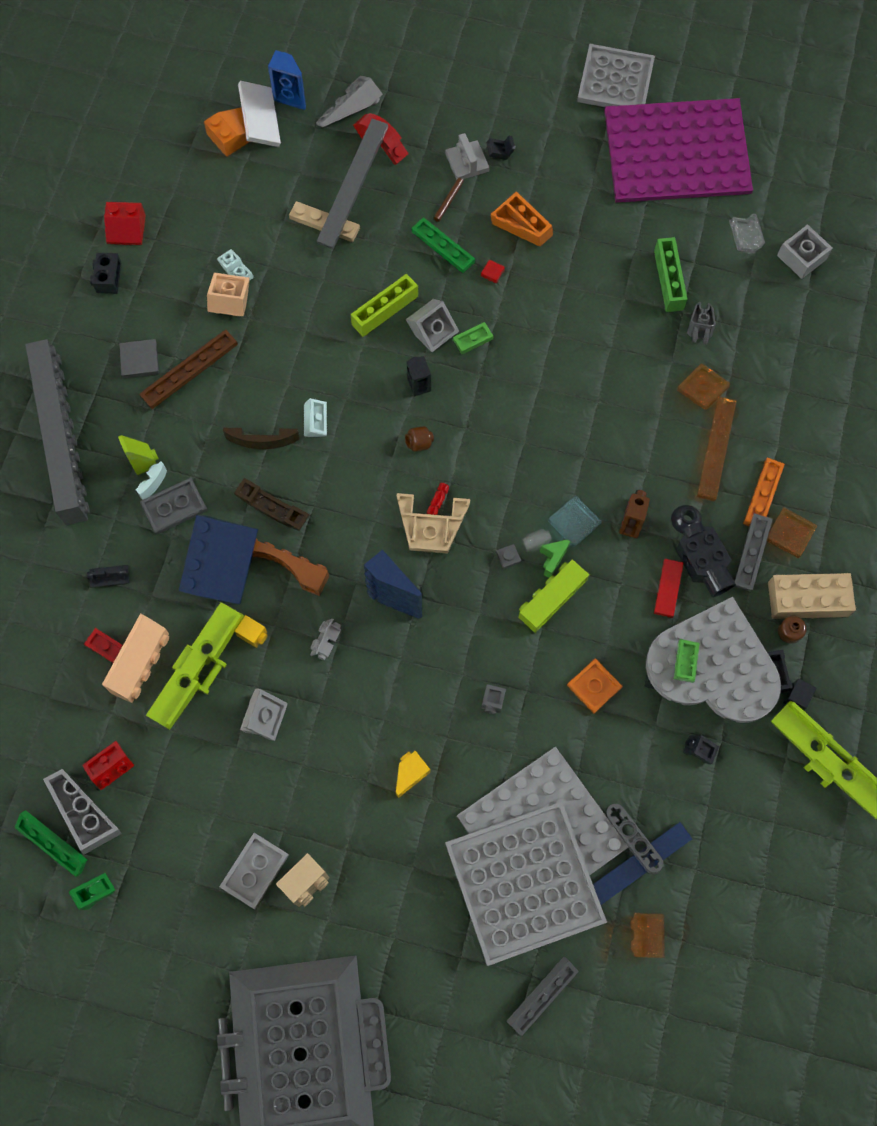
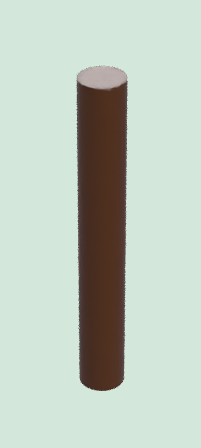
(448, 199)

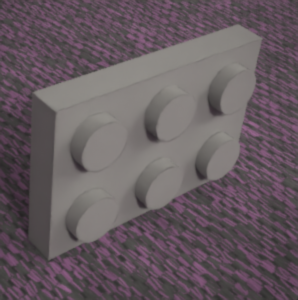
(254, 871)

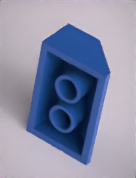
(286, 80)

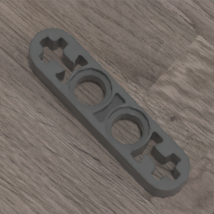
(636, 837)

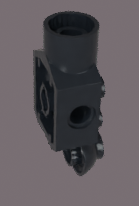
(702, 551)

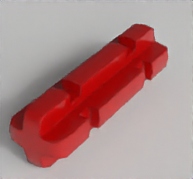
(438, 499)

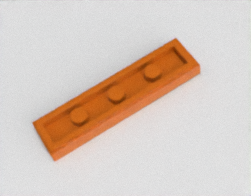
(765, 489)

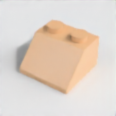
(228, 294)

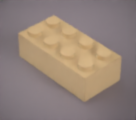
(811, 596)

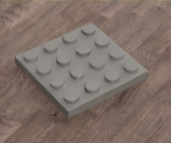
(615, 77)

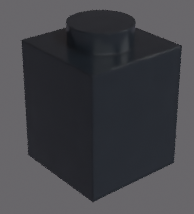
(800, 694)

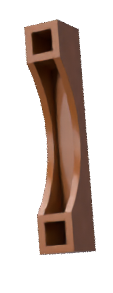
(310, 576)

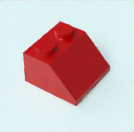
(124, 223)

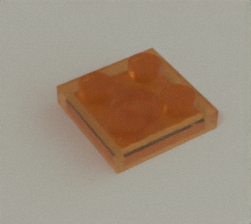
(703, 386)
(791, 532)

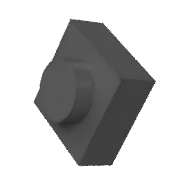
(508, 556)

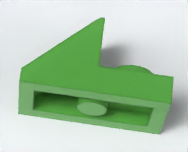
(555, 552)

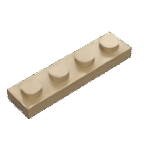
(316, 219)

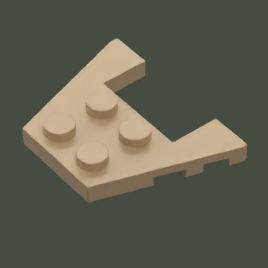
(428, 531)

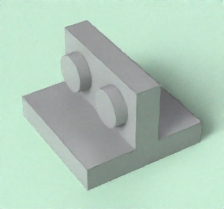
(467, 158)
(264, 715)

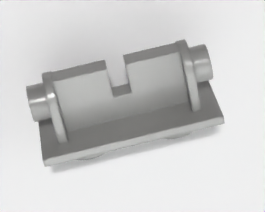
(328, 632)

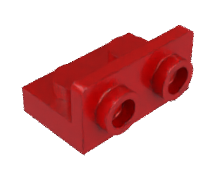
(108, 765)

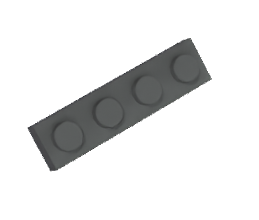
(752, 552)
(542, 996)

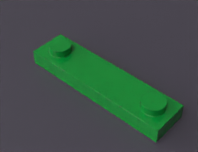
(443, 245)
(50, 843)

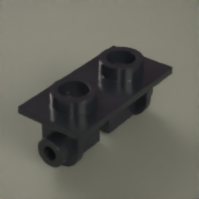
(108, 576)

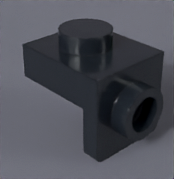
(501, 149)

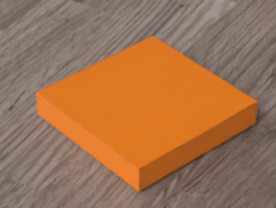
(594, 686)

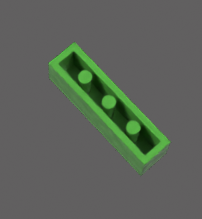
(670, 274)

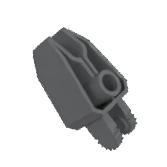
(702, 323)

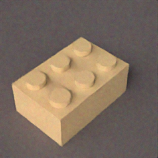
(303, 881)

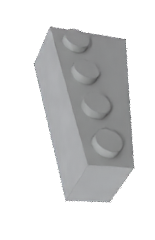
(84, 819)

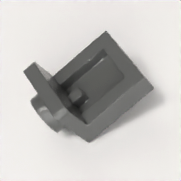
(493, 699)

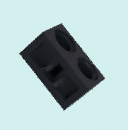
(110, 273)
(418, 375)

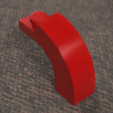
(391, 142)

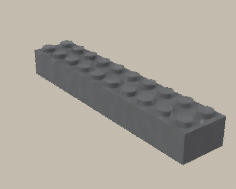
(56, 432)

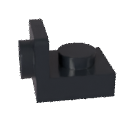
(701, 748)

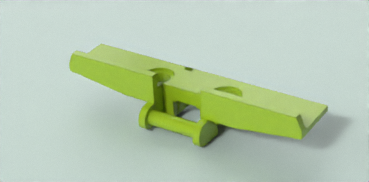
(189, 664)
(802, 731)

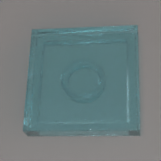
(574, 521)

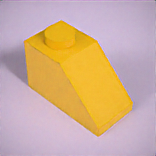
(410, 772)

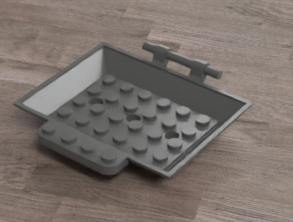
(336, 1028)

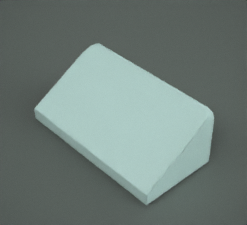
(315, 418)

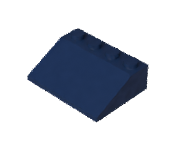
(218, 559)
(392, 586)

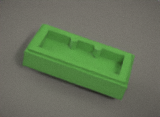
(686, 660)

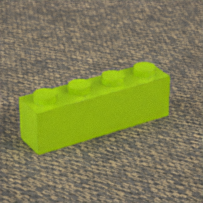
(384, 305)
(553, 595)

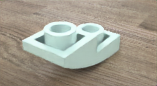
(233, 265)
(156, 475)

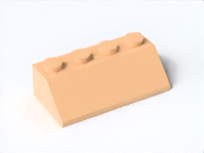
(136, 659)

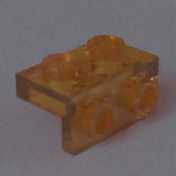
(648, 935)

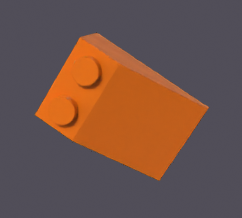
(227, 130)

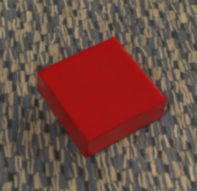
(492, 271)

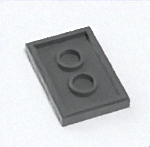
(173, 506)

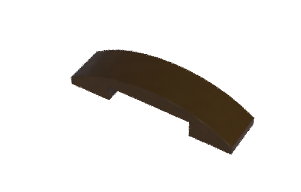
(285, 438)
(271, 506)

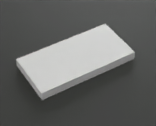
(259, 114)

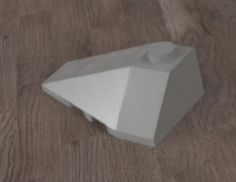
(358, 96)

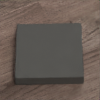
(139, 358)

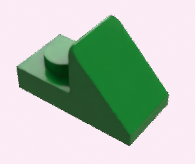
(91, 892)

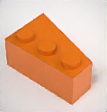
(522, 220)

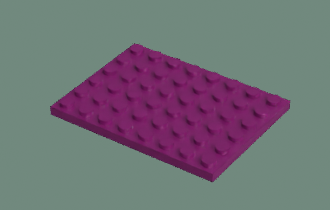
(678, 150)

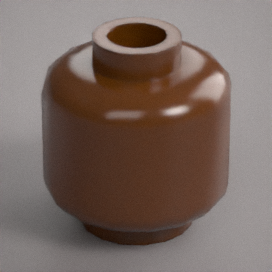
(419, 438)
(792, 629)

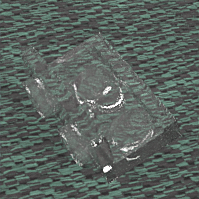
(747, 233)

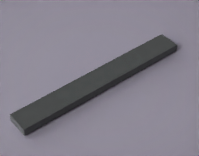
(352, 184)

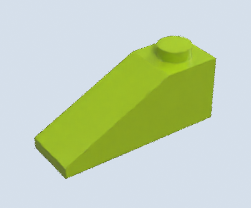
(138, 454)

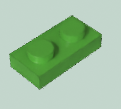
(473, 338)

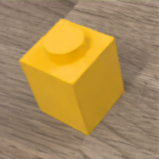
(251, 631)

